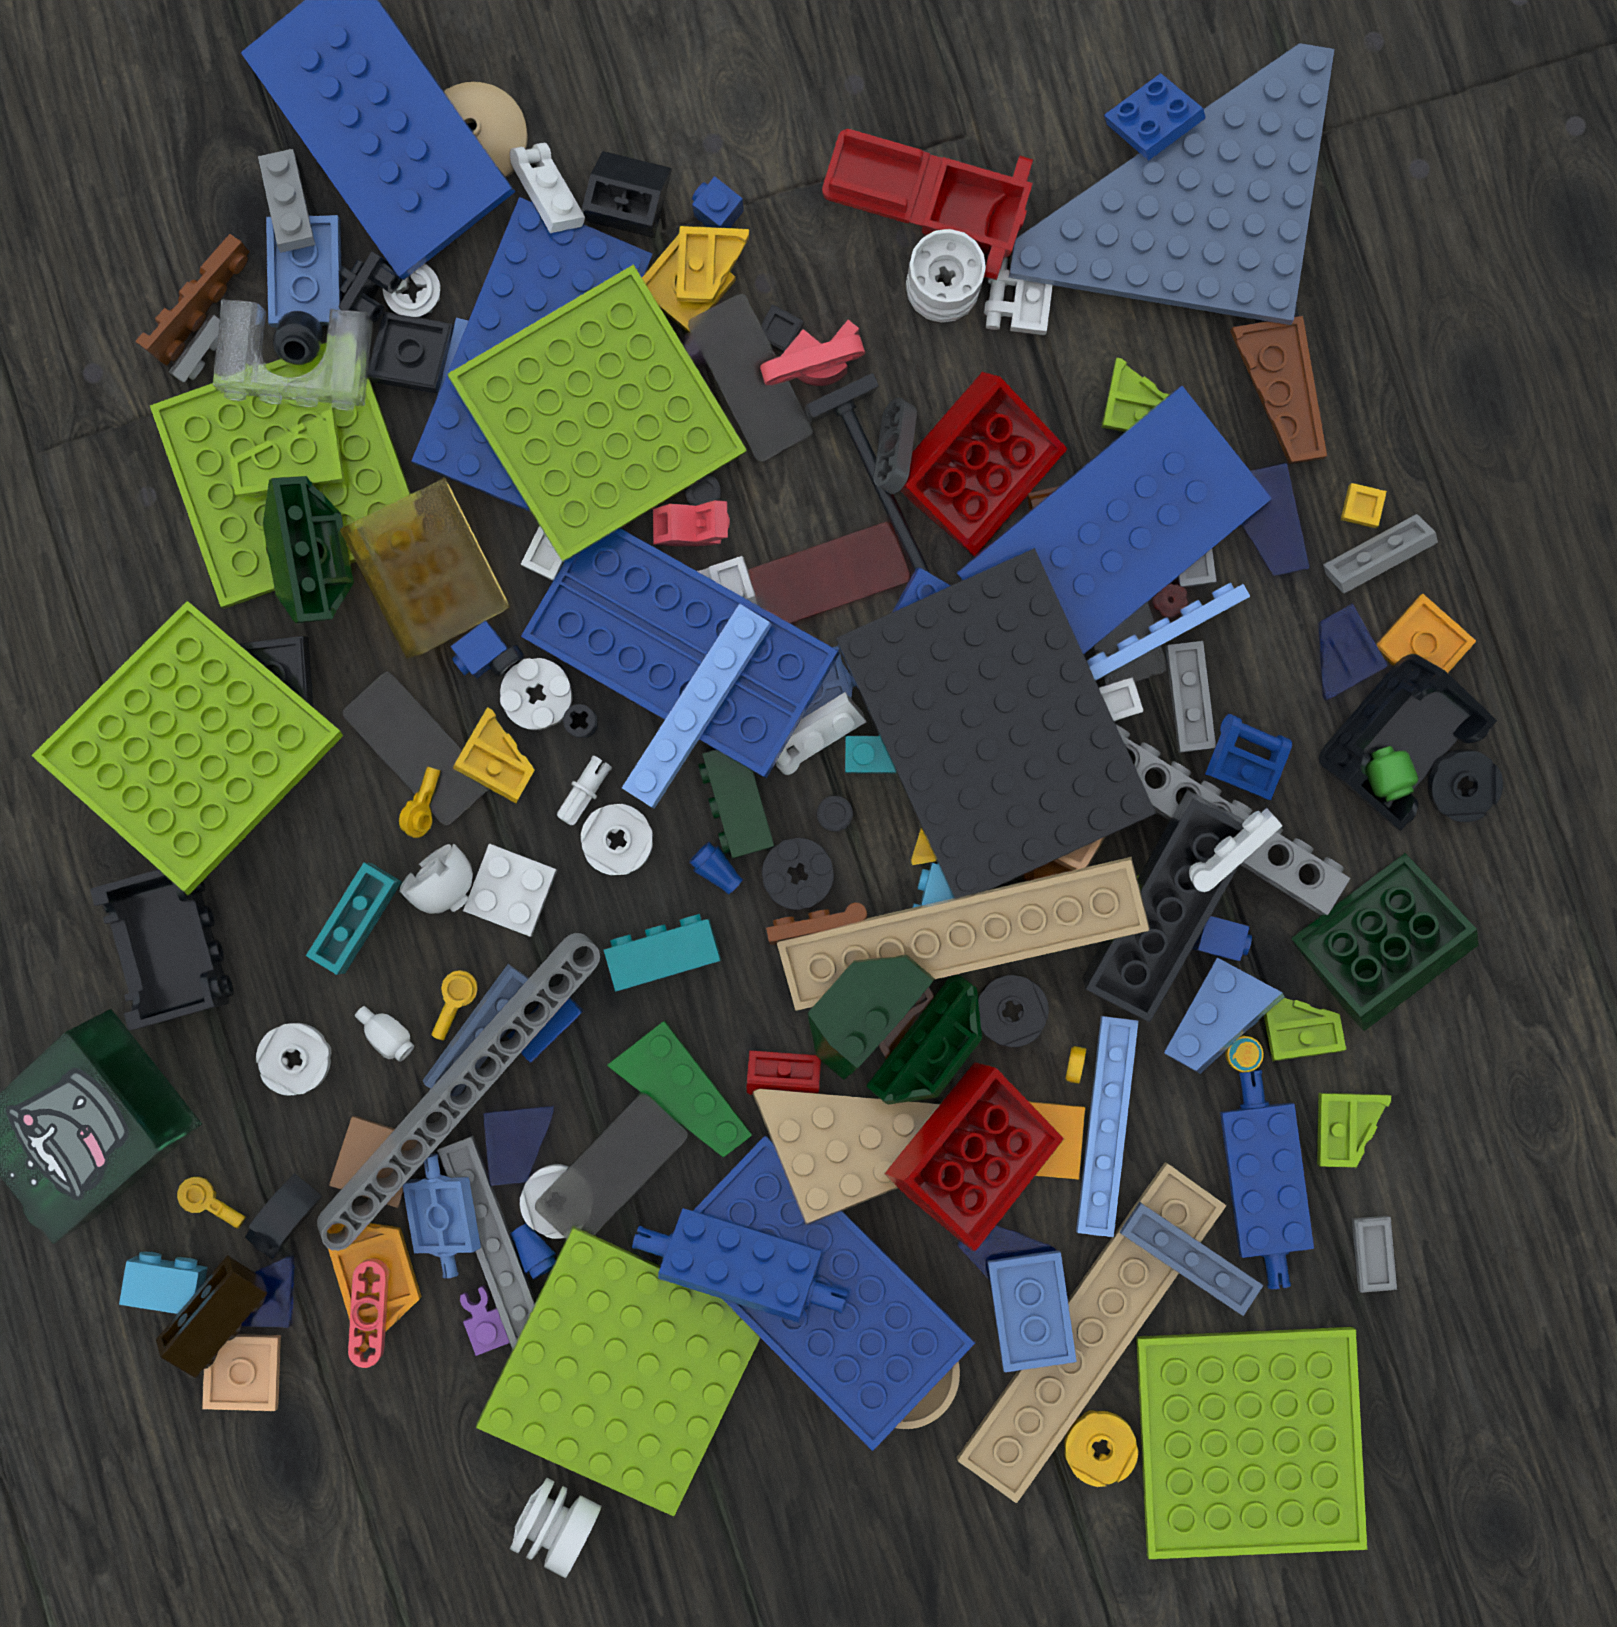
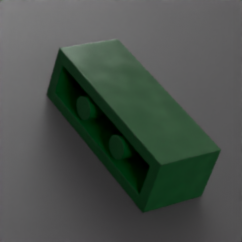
(737, 804)

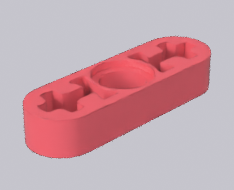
(812, 359)
(375, 1340)

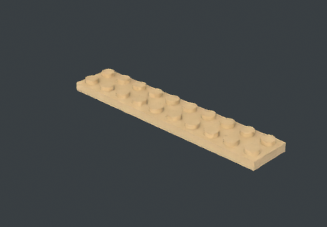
(976, 928)
(1104, 1319)

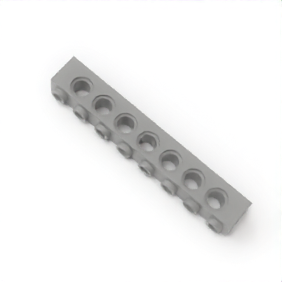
(1328, 875)

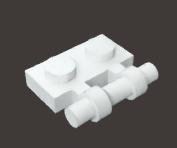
(1029, 307)

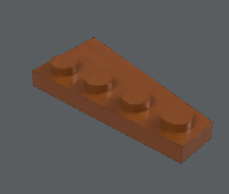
(194, 300)
(1284, 380)

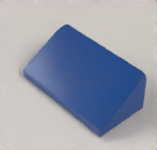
(554, 1027)

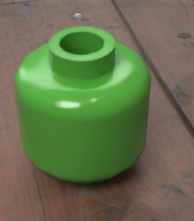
(1391, 774)

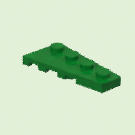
(675, 1080)

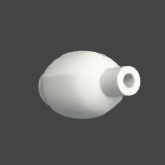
(385, 1034)

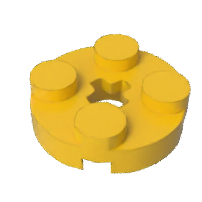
(1106, 1469)

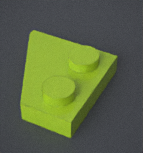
(1129, 397)
(1302, 1030)
(1346, 1126)

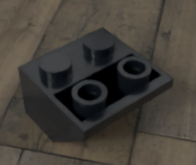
(626, 194)

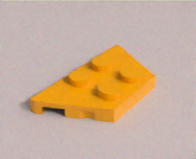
(389, 1246)

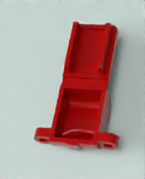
(930, 191)

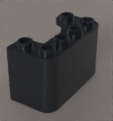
(164, 948)

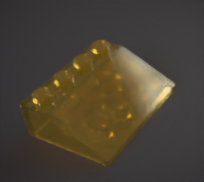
(425, 568)

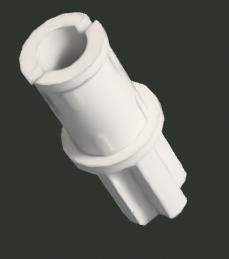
(583, 791)

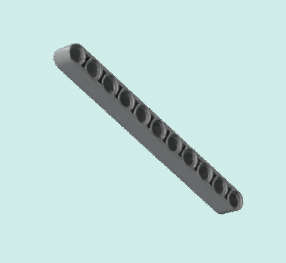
(456, 1107)

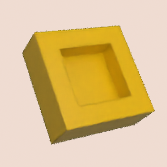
(1363, 505)

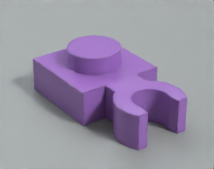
(485, 1325)

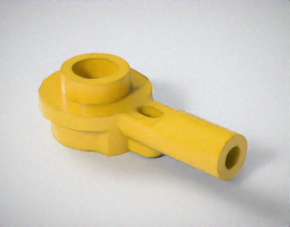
(416, 815)
(457, 990)
(198, 1195)

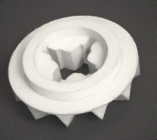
(425, 300)

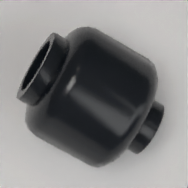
(297, 337)

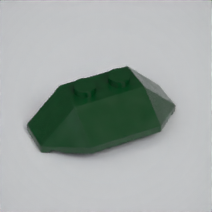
(305, 549)
(864, 1009)
(932, 1046)

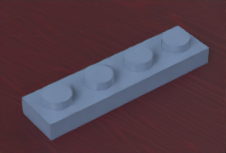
(494, 1000)
(1191, 1258)

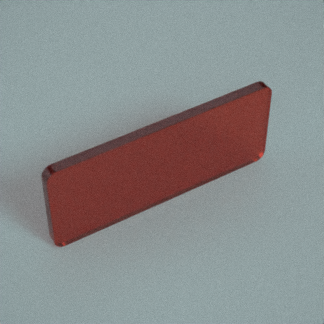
(831, 573)

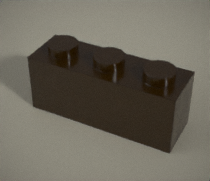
(211, 1317)

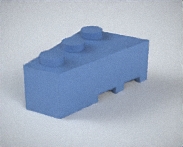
(1219, 1015)

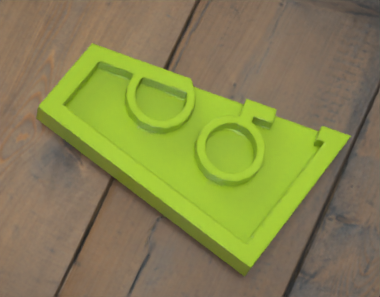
(304, 451)

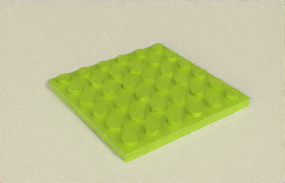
(597, 413)
(207, 430)
(187, 747)
(620, 1373)
(1251, 1443)

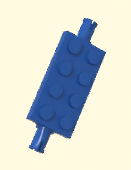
(1266, 1179)
(740, 1266)

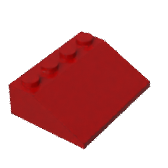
(980, 462)
(975, 1155)

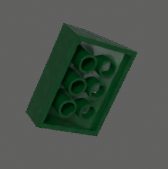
(1386, 941)

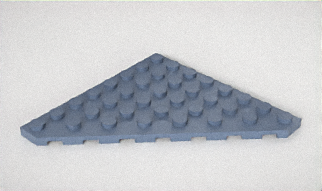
(1210, 216)

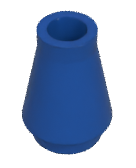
(715, 867)
(534, 1253)

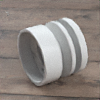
(956, 260)
(555, 1527)

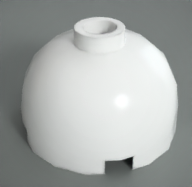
(441, 881)

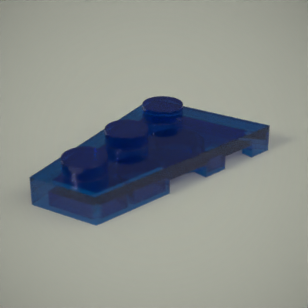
(1276, 525)

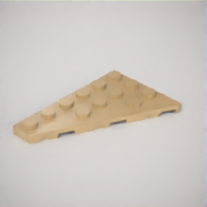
(837, 1145)

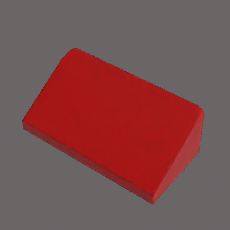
(783, 1072)

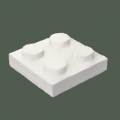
(510, 890)

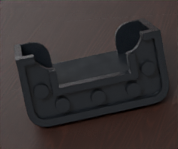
(1413, 711)

